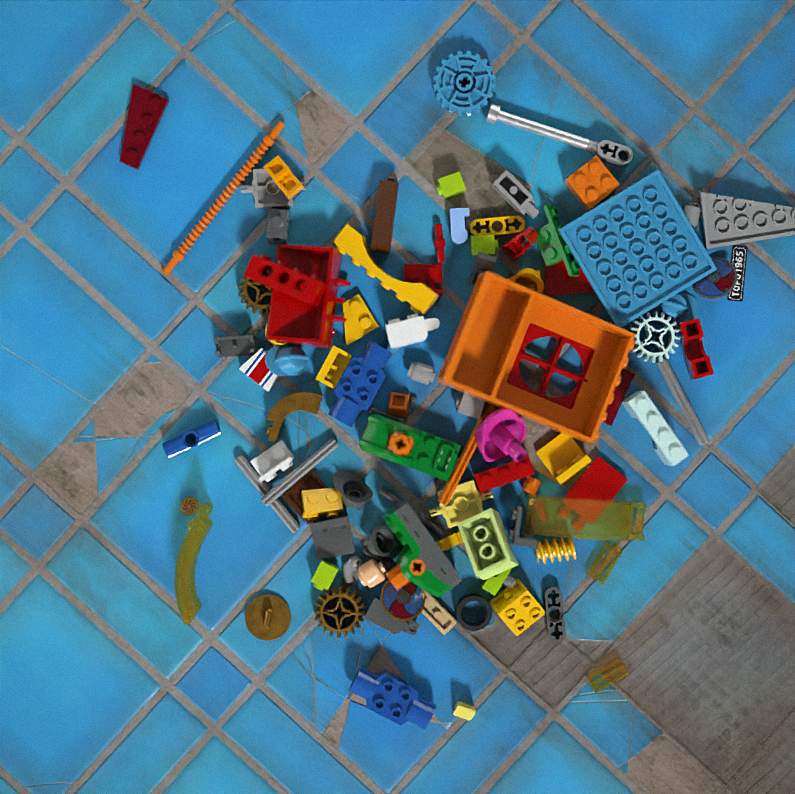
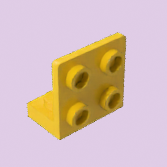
(563, 457)
(517, 608)

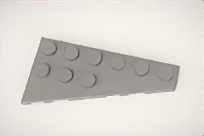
(740, 220)

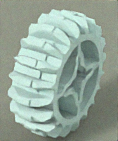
(668, 327)

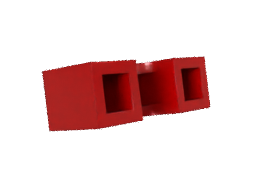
(695, 356)
(503, 474)

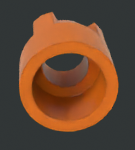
(531, 485)

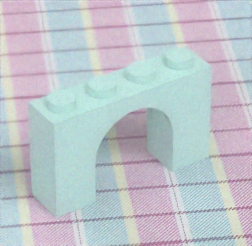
(668, 446)

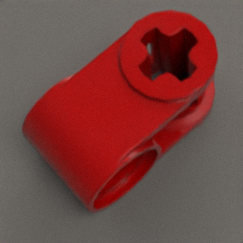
(518, 245)

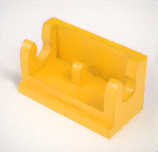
(333, 367)

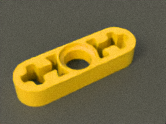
(501, 219)

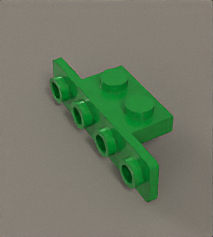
(552, 244)

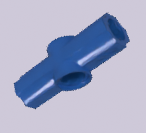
(180, 443)

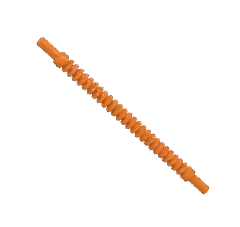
(178, 255)

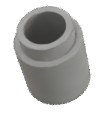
(692, 213)
(421, 373)

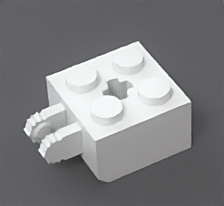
(410, 330)

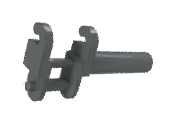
(378, 558)

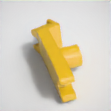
(450, 541)

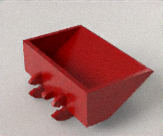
(297, 320)

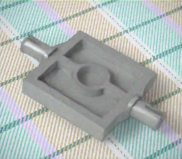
(266, 191)

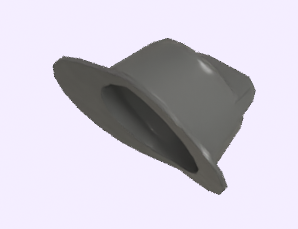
(352, 489)
(383, 542)

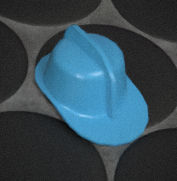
(680, 308)
(286, 360)

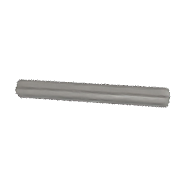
(683, 402)
(299, 472)
(263, 489)

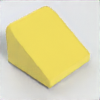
(464, 710)

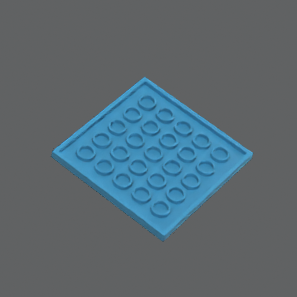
(637, 249)

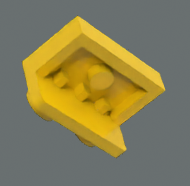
(321, 503)

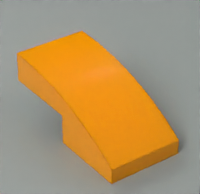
(283, 177)

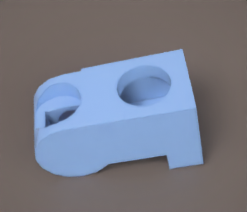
(457, 225)

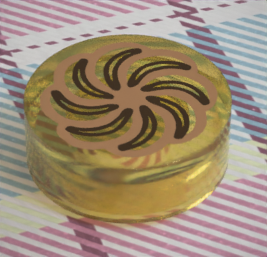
(189, 506)

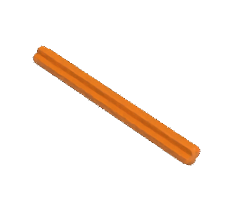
(464, 459)

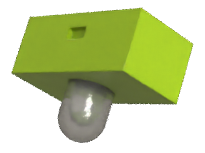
(494, 583)

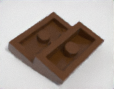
(293, 495)

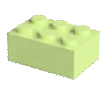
(487, 544)

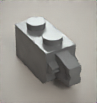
(378, 616)

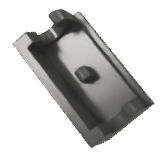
(235, 346)

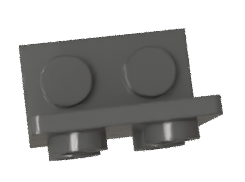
(332, 537)
(523, 539)

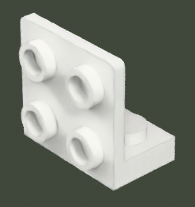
(272, 460)

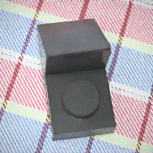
(482, 263)

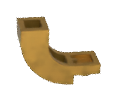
(297, 401)

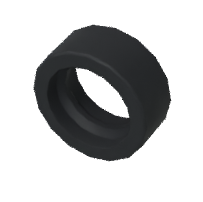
(473, 626)

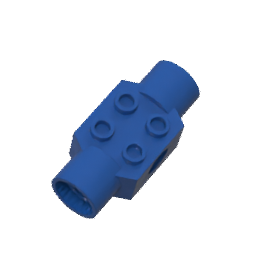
(360, 383)
(392, 697)

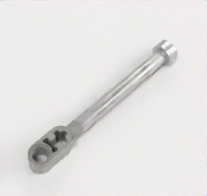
(496, 114)

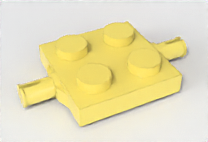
(463, 504)

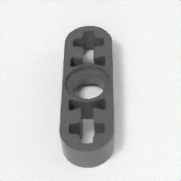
(550, 628)

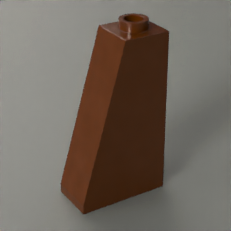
(384, 216)

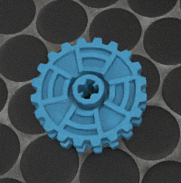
(454, 72)

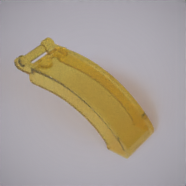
(584, 518)
(186, 563)

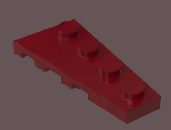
(142, 122)

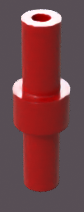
(439, 243)

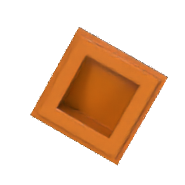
(399, 404)

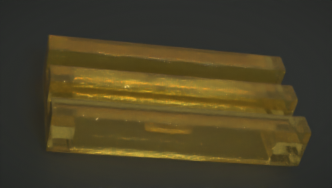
(602, 580)
(612, 680)

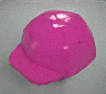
(501, 436)

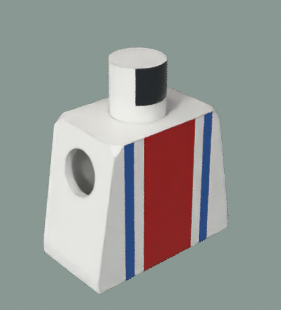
(258, 371)

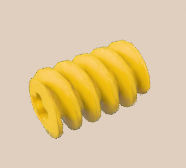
(555, 550)

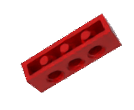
(257, 272)

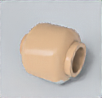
(371, 573)

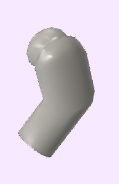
(348, 568)

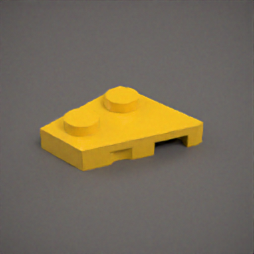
(358, 319)

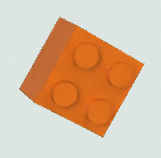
(591, 183)

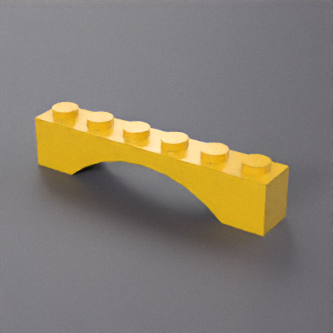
(355, 245)

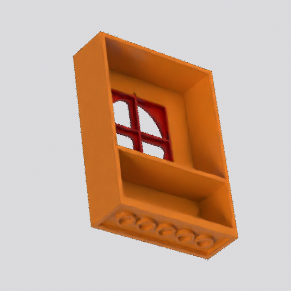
(493, 340)

